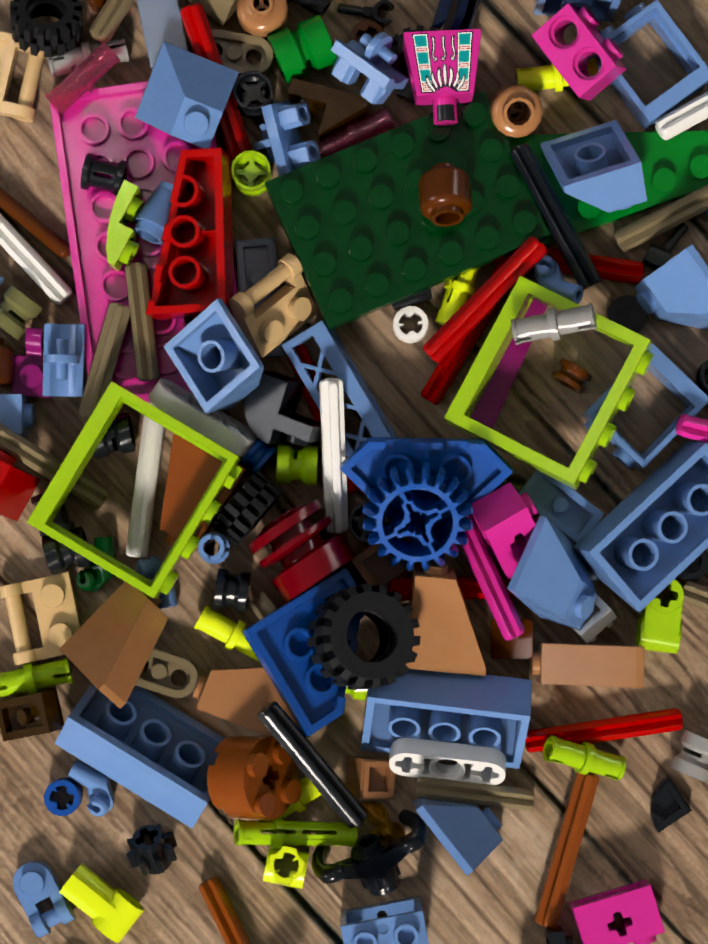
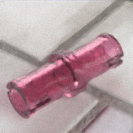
(82, 78)
(356, 132)

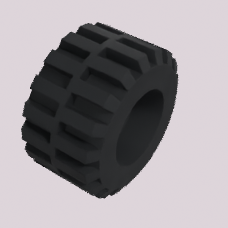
(394, 631)

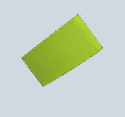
(121, 239)

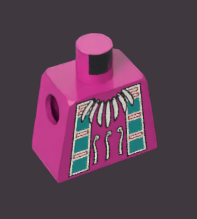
(442, 69)

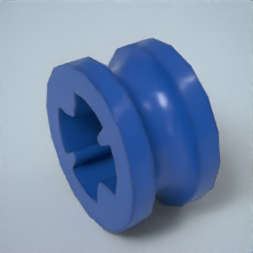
(258, 456)
(53, 805)

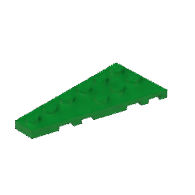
(669, 171)

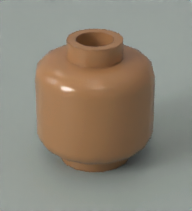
(262, 22)
(527, 115)

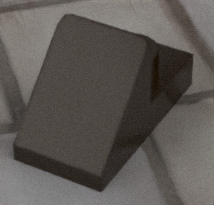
(337, 105)
(30, 715)

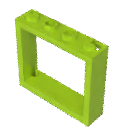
(490, 357)
(78, 458)

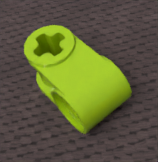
(661, 624)

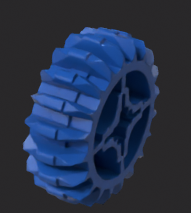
(389, 533)

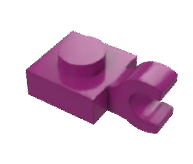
(29, 368)

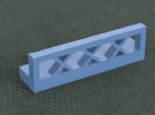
(353, 382)

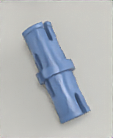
(203, 548)

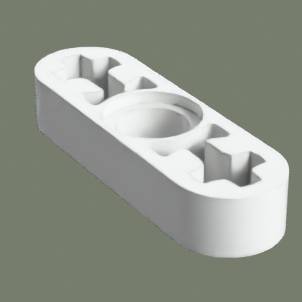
(213, 425)
(409, 756)

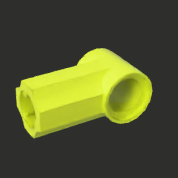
(286, 867)
(111, 909)

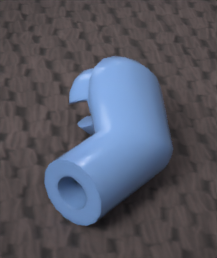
(550, 276)
(149, 568)
(97, 785)

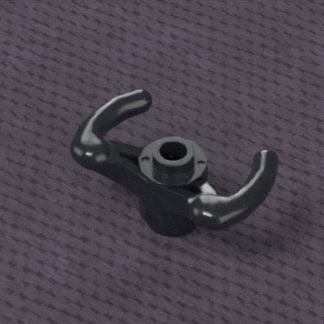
(373, 858)

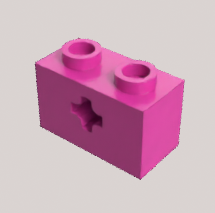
(505, 525)
(632, 901)

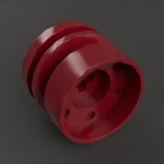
(301, 550)

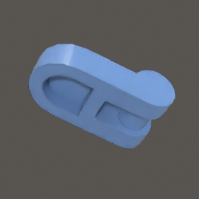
(34, 883)

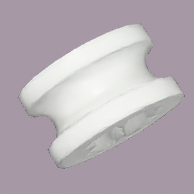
(408, 312)

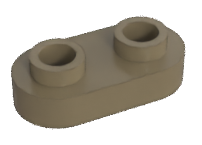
(239, 46)
(159, 674)

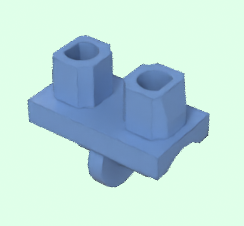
(371, 62)
(282, 136)
(64, 360)

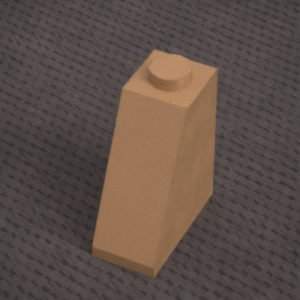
(444, 622)
(117, 642)
(589, 664)
(238, 696)

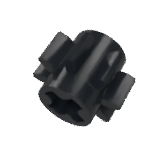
(151, 849)

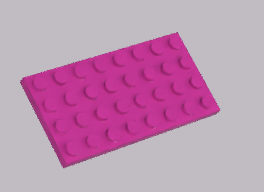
(107, 127)

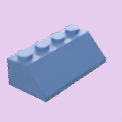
(653, 529)
(450, 709)
(145, 749)

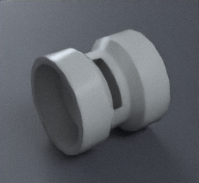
(689, 763)

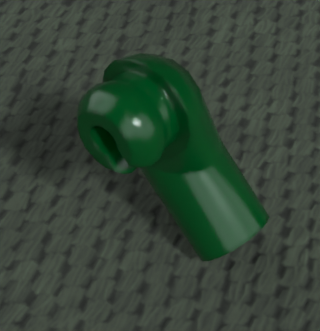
(94, 576)

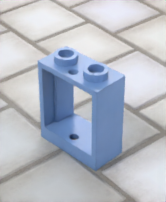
(680, 48)
(679, 385)
(401, 926)

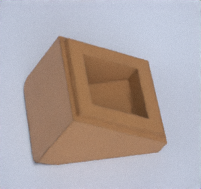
(370, 778)

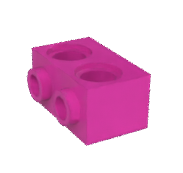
(573, 58)

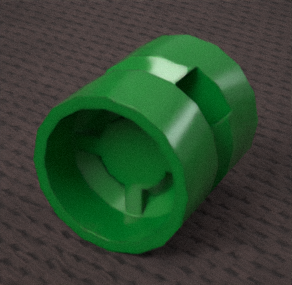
(302, 48)

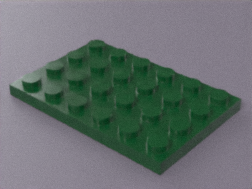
(361, 220)

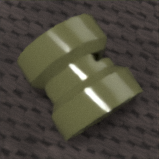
(16, 312)

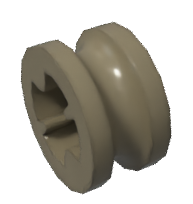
(262, 606)

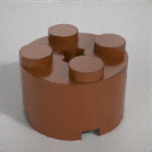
(253, 778)

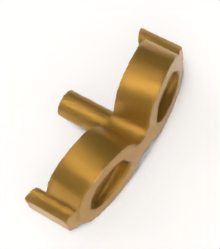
(379, 817)

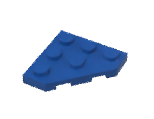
(470, 460)
(283, 651)

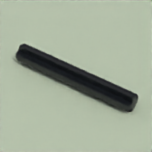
(555, 217)
(312, 764)

